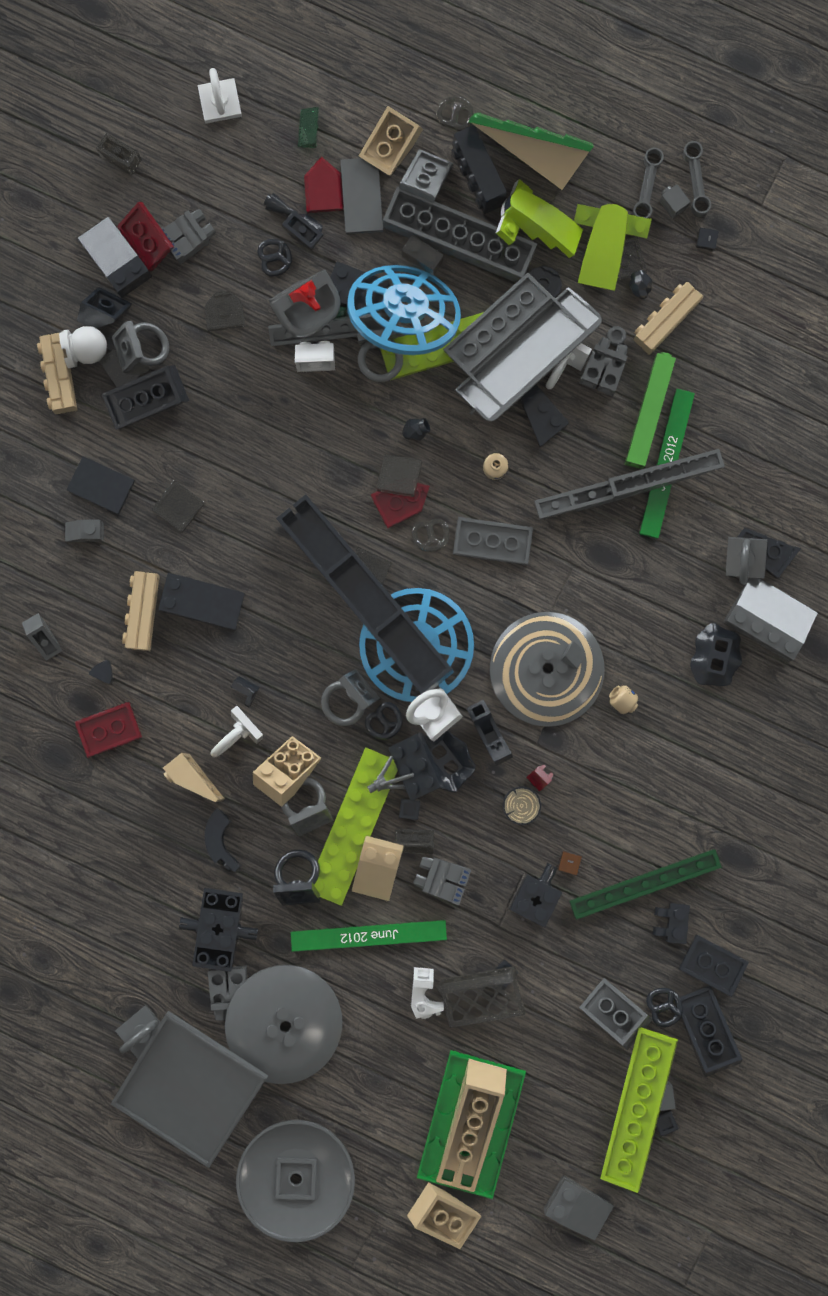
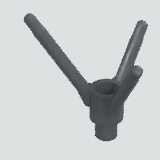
(382, 784)

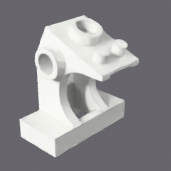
(420, 1004)

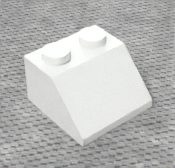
(315, 356)

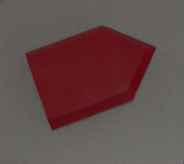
(323, 188)
(397, 508)

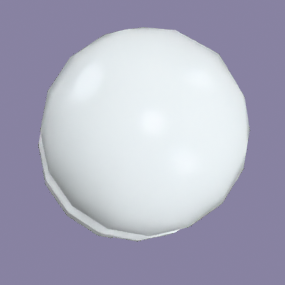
(84, 345)

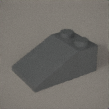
(615, 1013)
(577, 1208)

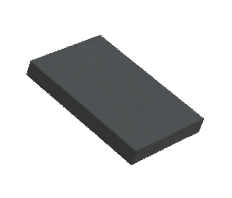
(426, 175)

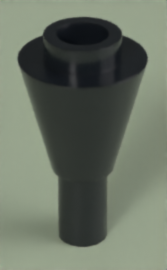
(275, 204)

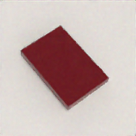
(145, 236)
(108, 729)

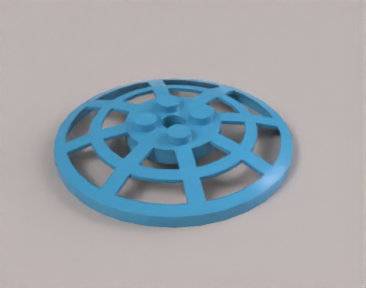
(398, 312)
(431, 634)

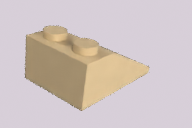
(390, 141)
(377, 868)
(443, 1216)

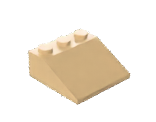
(188, 774)

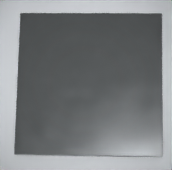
(188, 1089)

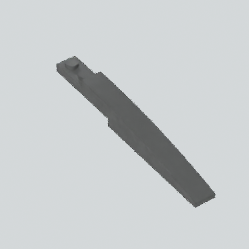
(629, 484)

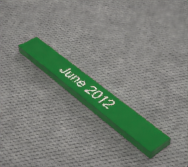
(669, 452)
(368, 935)

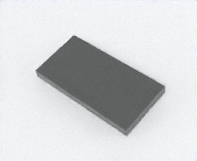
(361, 197)
(492, 541)

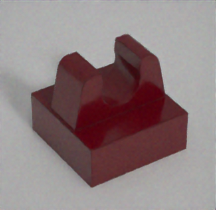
(539, 777)

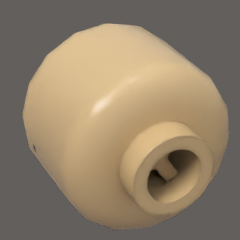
(493, 472)
(623, 699)

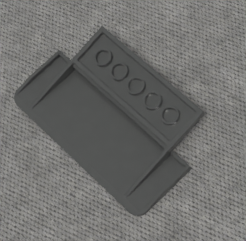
(518, 344)

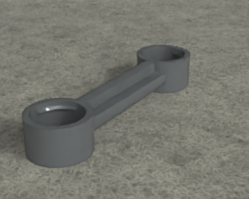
(696, 178)
(648, 181)

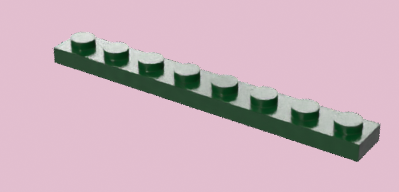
(645, 884)

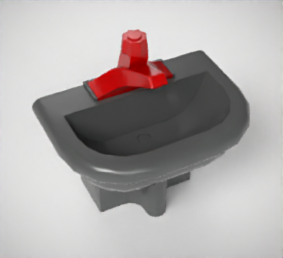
(307, 305)

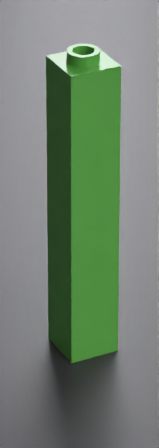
(650, 410)

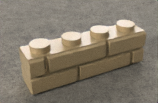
(668, 317)
(58, 375)
(142, 611)

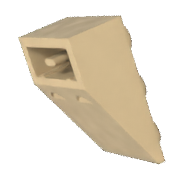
(285, 771)

